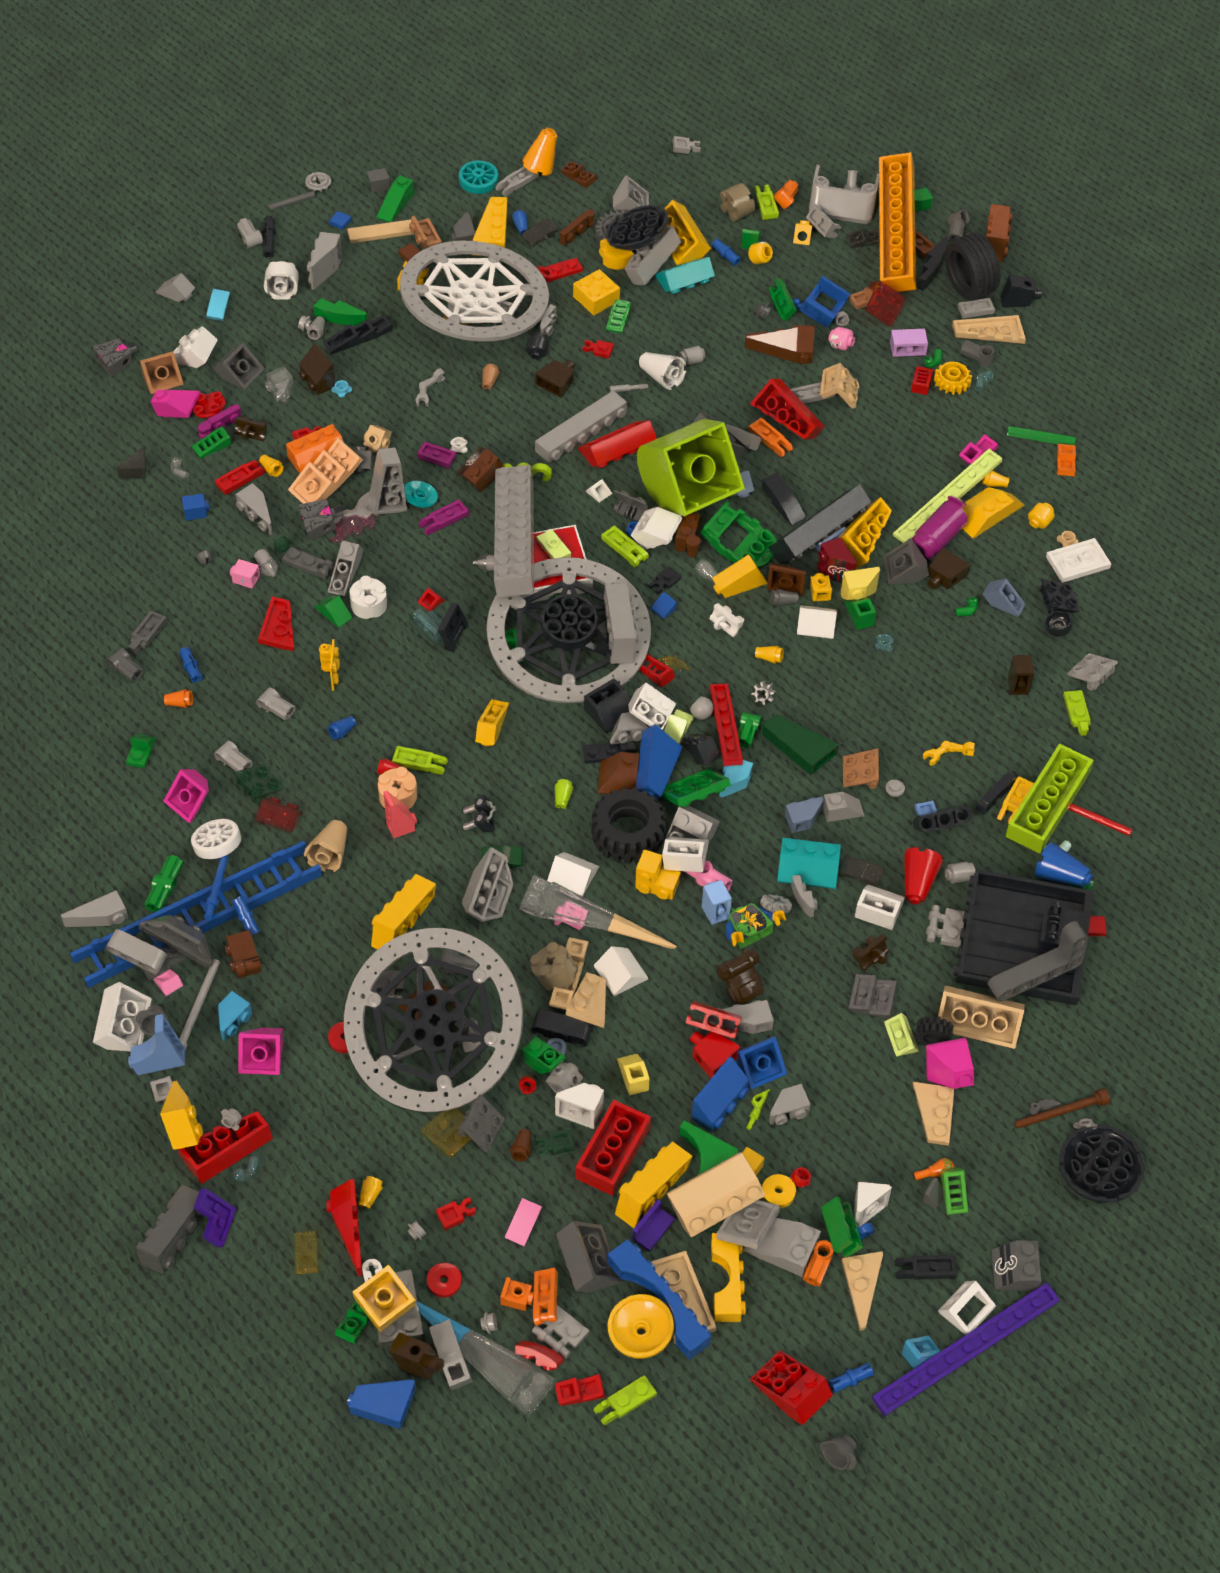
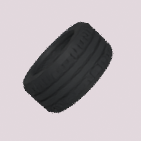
(972, 266)

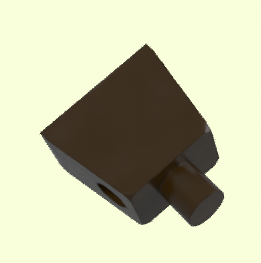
(556, 377)
(947, 570)
(415, 1356)

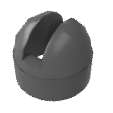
(203, 556)

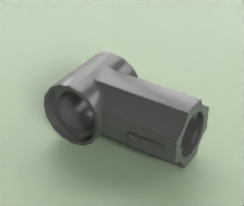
(957, 222)
(983, 354)
(122, 662)
(453, 957)

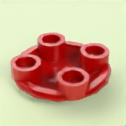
(209, 404)

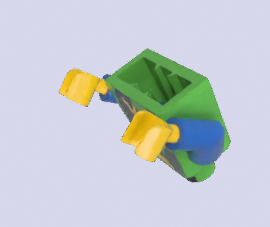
(750, 923)

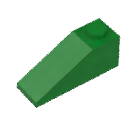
(396, 198)

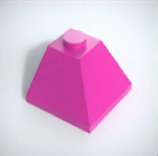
(174, 402)
(187, 793)
(260, 1051)
(950, 1064)

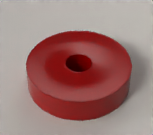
(335, 1039)
(440, 1271)

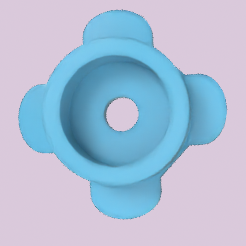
(341, 388)

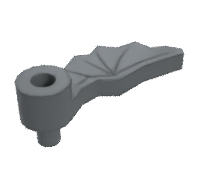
(1043, 1104)

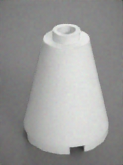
(665, 369)

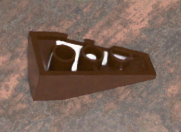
(787, 344)

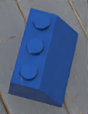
(720, 1096)

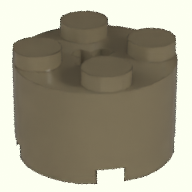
(737, 202)
(554, 967)

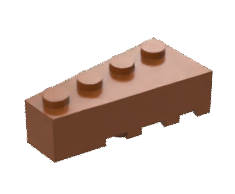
(998, 228)

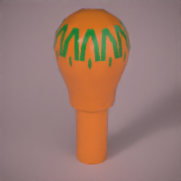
(934, 1170)

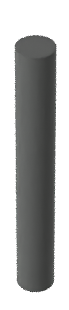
(289, 201)

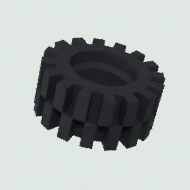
(933, 1030)

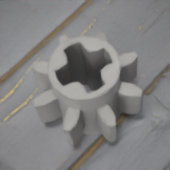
(758, 693)

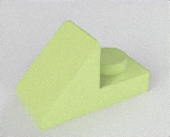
(678, 725)

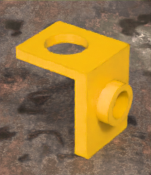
(803, 226)

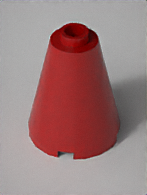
(920, 873)

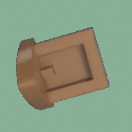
(861, 298)

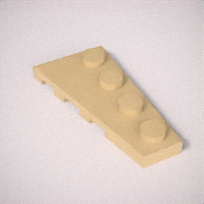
(992, 328)

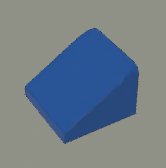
(664, 606)

